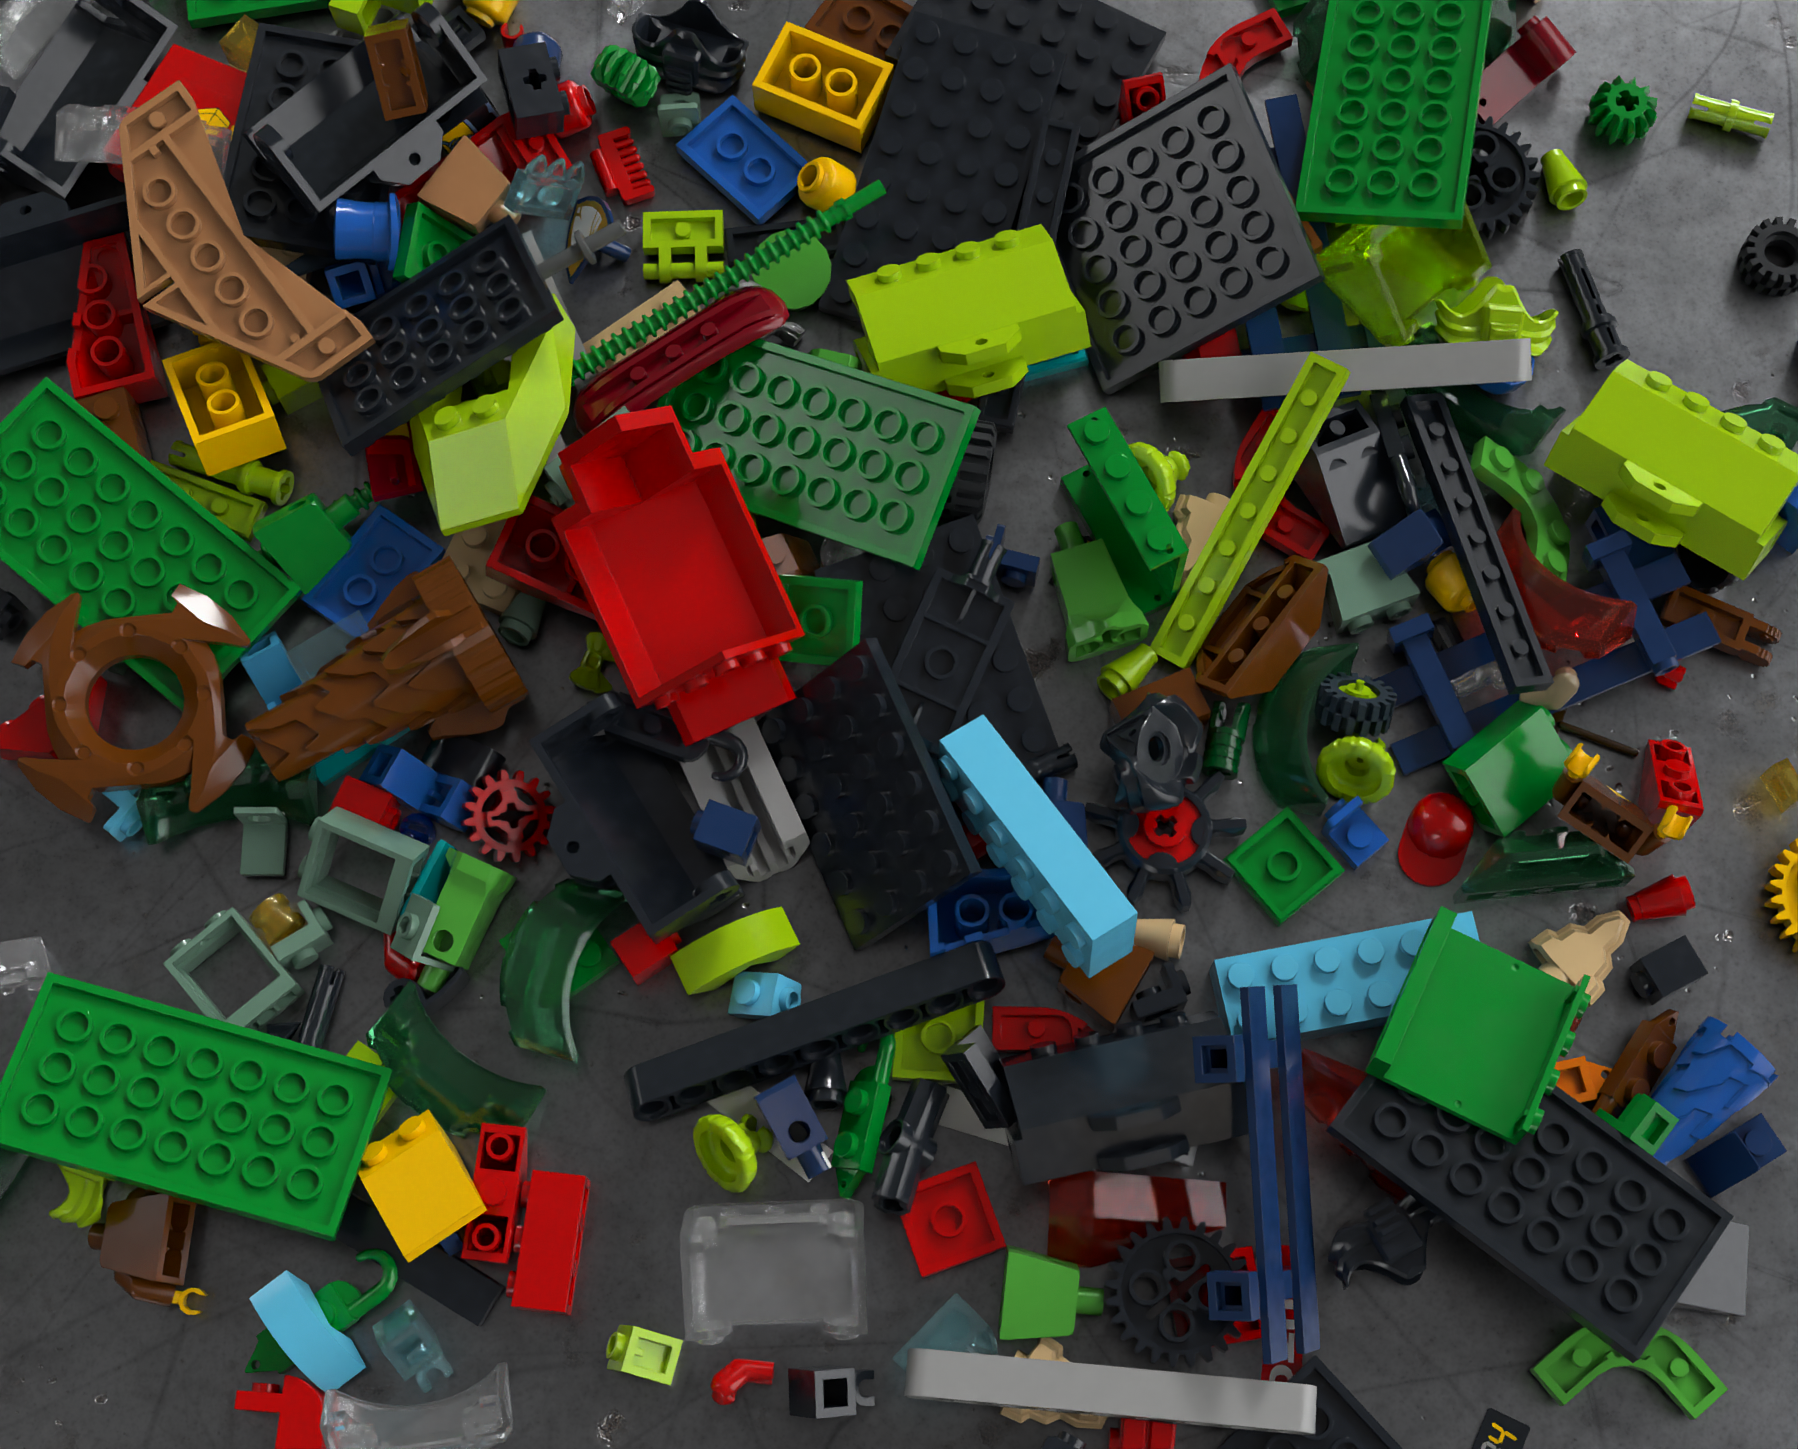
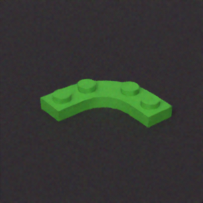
(1526, 491)
(1666, 1360)

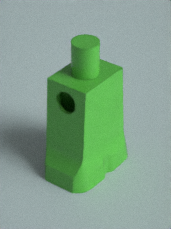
(1092, 597)
(464, 916)

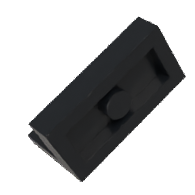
(978, 1074)

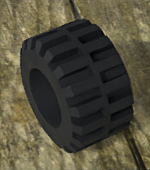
(974, 476)

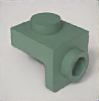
(302, 946)

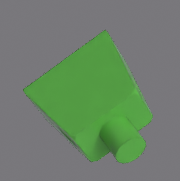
(1042, 1296)

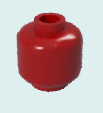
(581, 108)

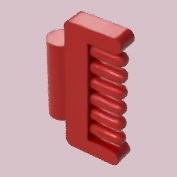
(611, 167)

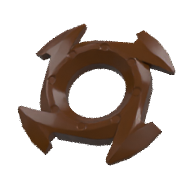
(78, 658)

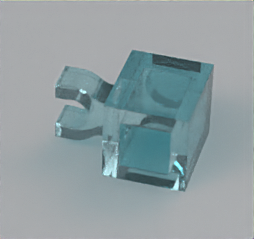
(411, 1344)

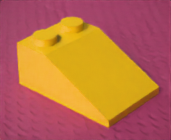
(419, 1185)

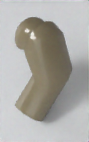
(1558, 694)

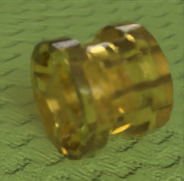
(276, 918)

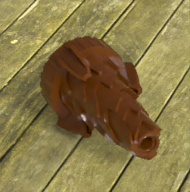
(418, 665)

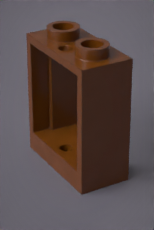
(396, 69)

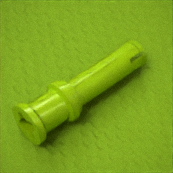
(248, 477)

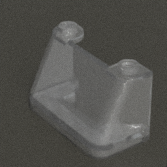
(774, 1267)

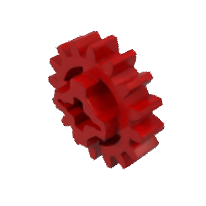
(504, 797)

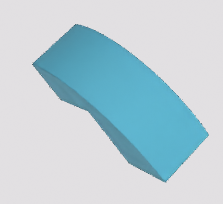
(304, 1333)

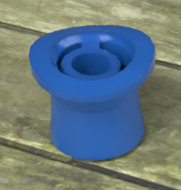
(367, 230)

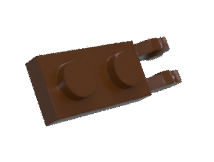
(1729, 621)

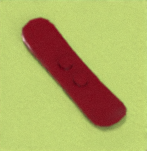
(679, 354)

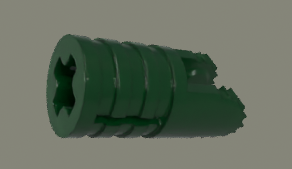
(1224, 743)

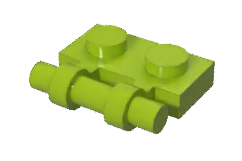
(683, 233)

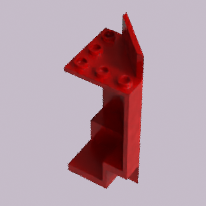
(676, 573)

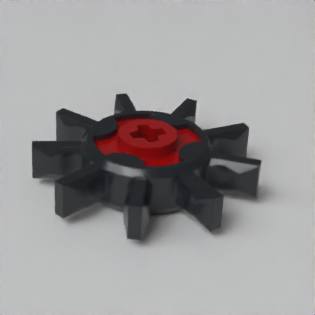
(1165, 856)

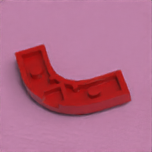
(1248, 43)
(1289, 528)
(1020, 1027)

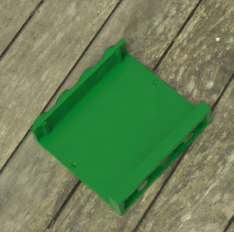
(1126, 513)
(1477, 1032)

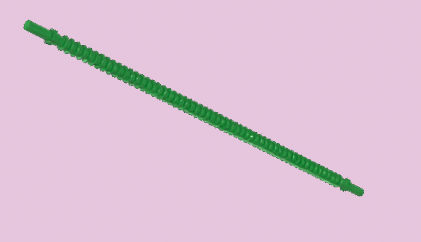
(838, 212)

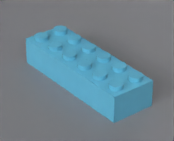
(1036, 847)
(1340, 980)

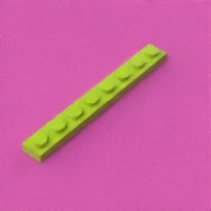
(1249, 510)

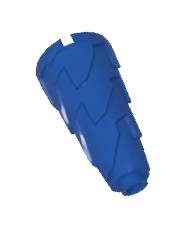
(1709, 1085)

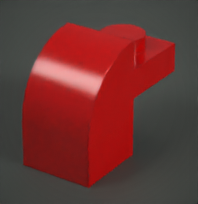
(298, 1410)

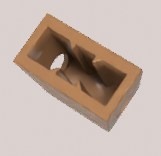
(468, 189)

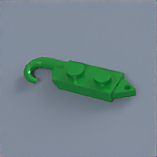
(863, 1119)
(341, 1305)

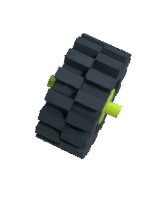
(1355, 704)

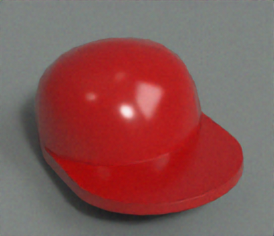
(1435, 839)

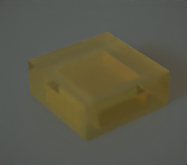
(1782, 784)

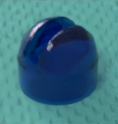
(419, 820)

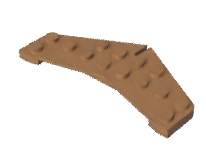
(223, 281)

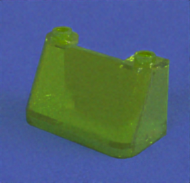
(1398, 270)

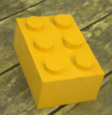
(822, 86)
(223, 406)

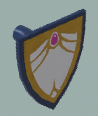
(589, 217)

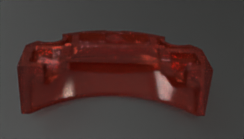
(1560, 612)

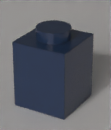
(725, 832)

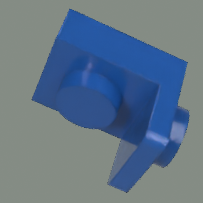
(1353, 832)

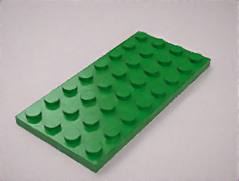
(1394, 113)
(829, 446)
(115, 529)
(190, 1106)

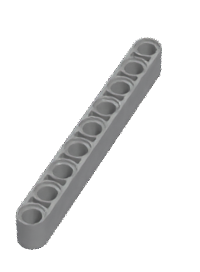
(1369, 367)
(1110, 1391)

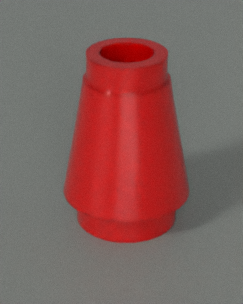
(1662, 899)

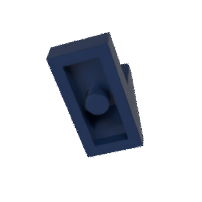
(1411, 543)
(1735, 1156)

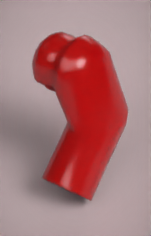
(398, 964)
(737, 1374)

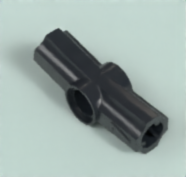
(908, 1146)

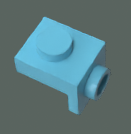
(126, 819)
(762, 995)

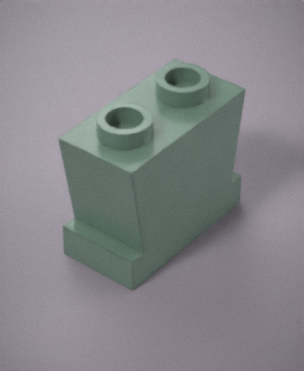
(1363, 593)

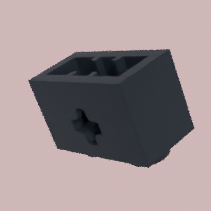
(532, 90)

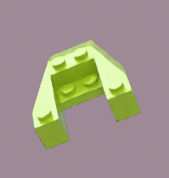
(490, 450)

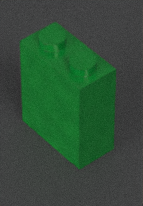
(1509, 767)

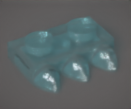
(545, 189)
(951, 1329)

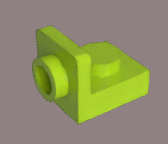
(643, 1353)

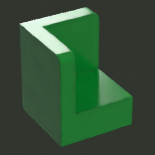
(1643, 1122)

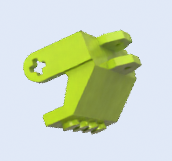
(969, 315)
(1679, 469)

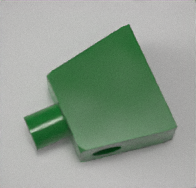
(307, 537)

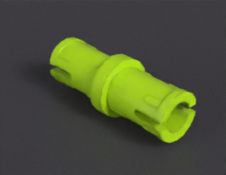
(1730, 115)

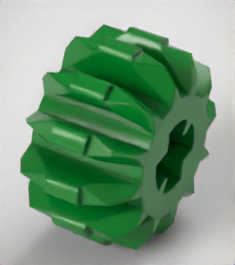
(625, 76)
(1622, 111)

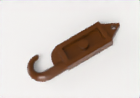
(1639, 1063)

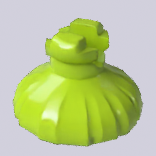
(1161, 470)
(1356, 768)
(730, 1149)

